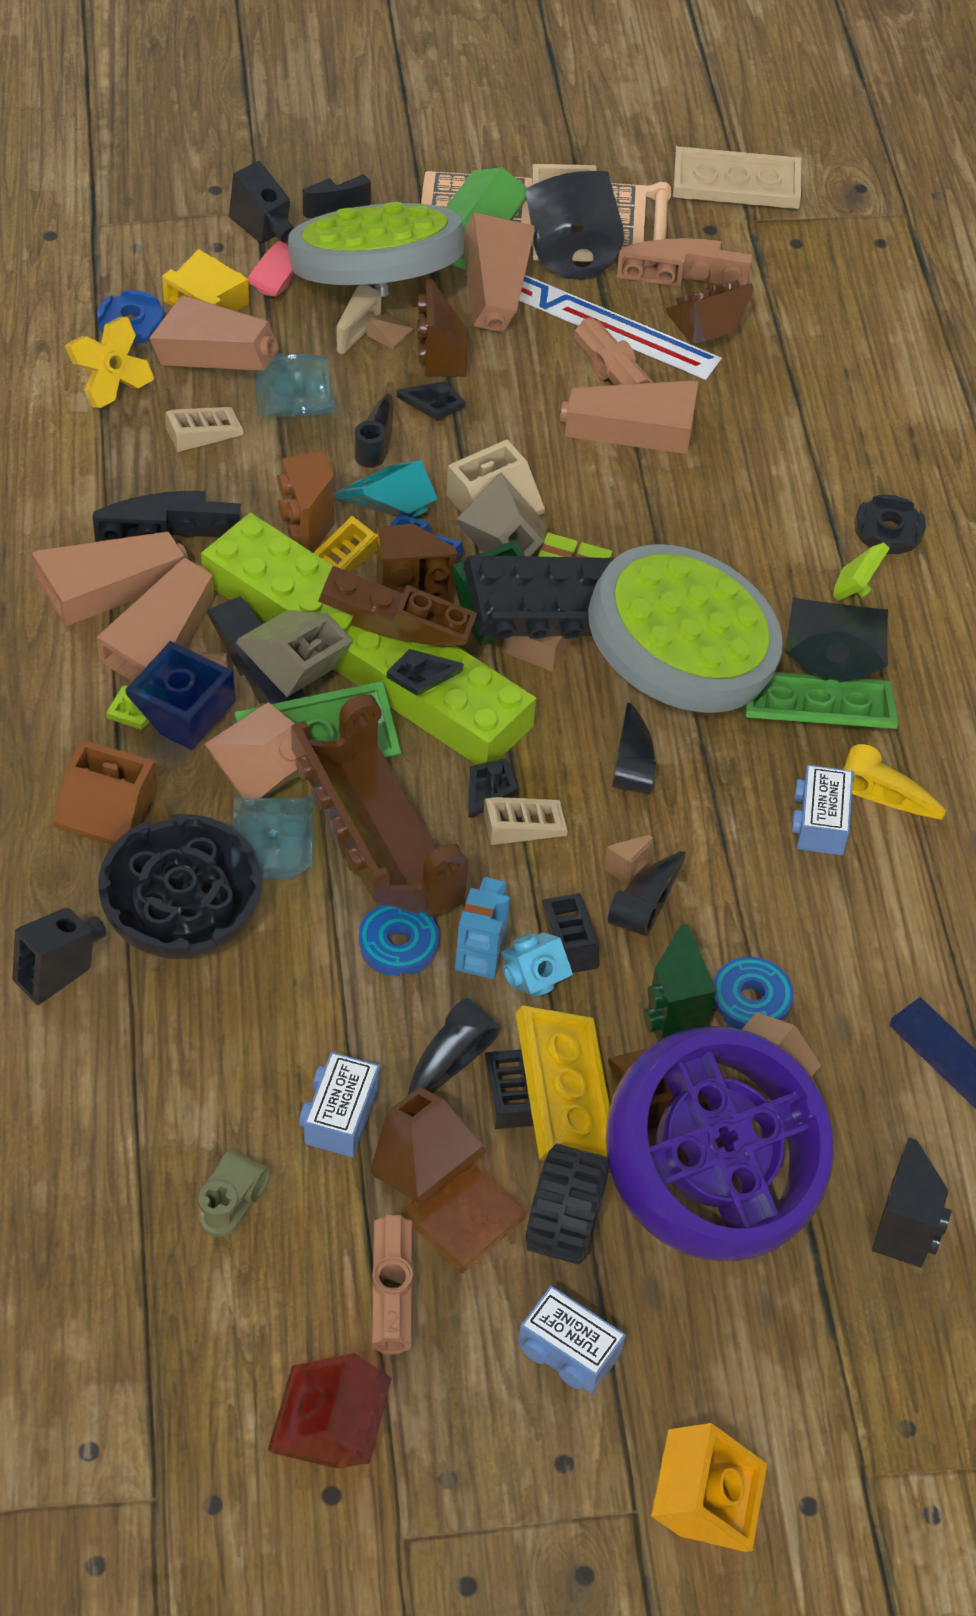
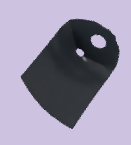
(570, 200)
(837, 639)

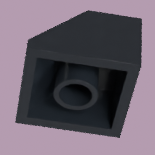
(913, 1210)

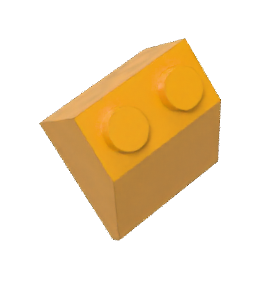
(709, 1487)

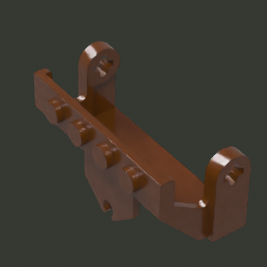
(374, 816)

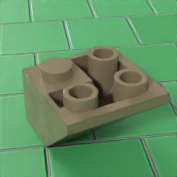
(502, 516)

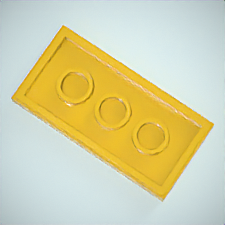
(564, 1079)

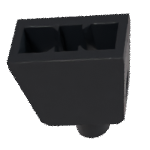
(259, 204)
(53, 952)

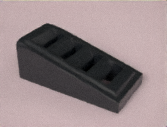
(581, 953)
(510, 1114)

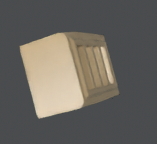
(353, 323)
(191, 426)
(512, 831)

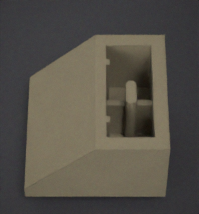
(296, 648)

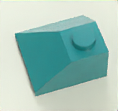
(392, 490)

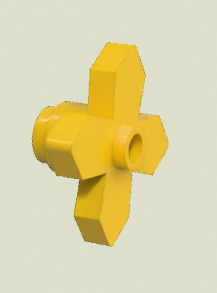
(109, 362)

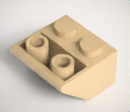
(474, 473)

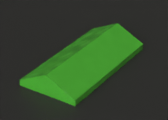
(488, 193)
(821, 701)
(323, 711)

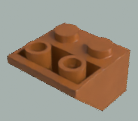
(307, 498)
(104, 792)

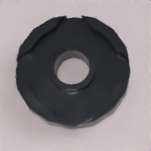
(882, 508)

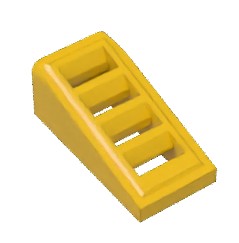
(342, 537)

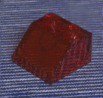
(331, 1412)

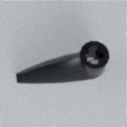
(374, 435)
(635, 755)
(644, 897)
(462, 1039)

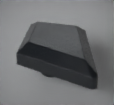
(432, 399)
(422, 671)
(489, 781)

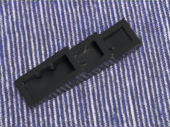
(231, 622)

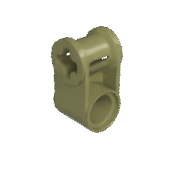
(231, 1193)

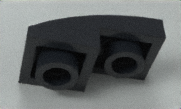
(329, 197)

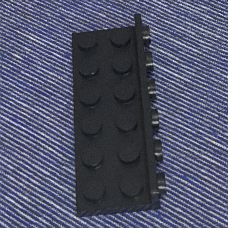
(533, 594)

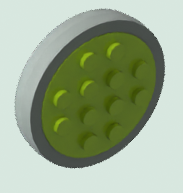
(376, 244)
(685, 628)

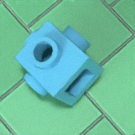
(536, 963)

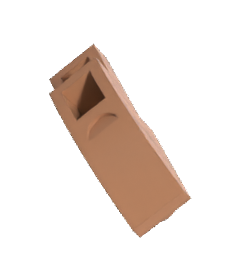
(682, 258)

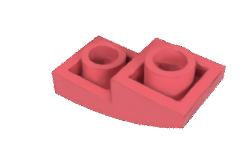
(272, 271)

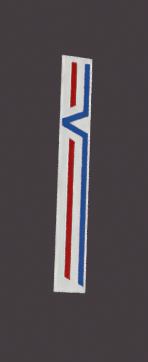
(621, 328)

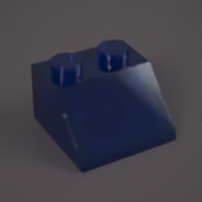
(183, 694)

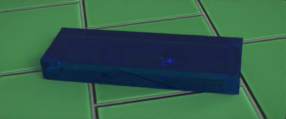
(939, 1046)

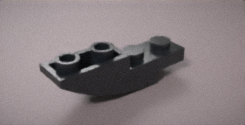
(172, 512)

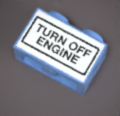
(824, 809)
(340, 1104)
(570, 1340)

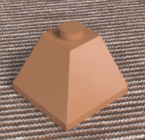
(256, 752)

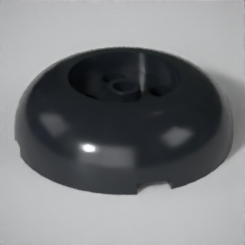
(173, 864)

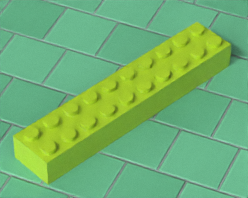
(471, 712)

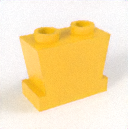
(207, 281)

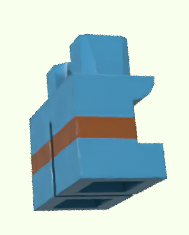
(483, 929)

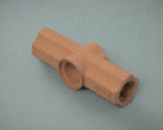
(608, 357)
(392, 1305)

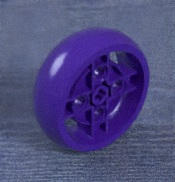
(749, 1217)

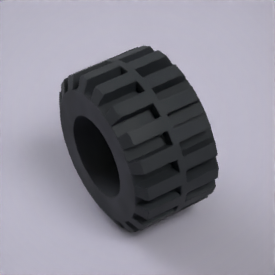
(567, 1203)

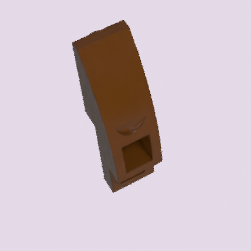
(405, 616)

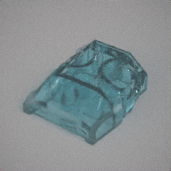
(294, 386)
(277, 832)

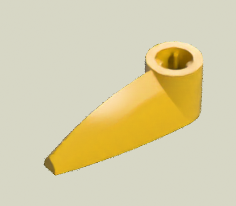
(888, 786)

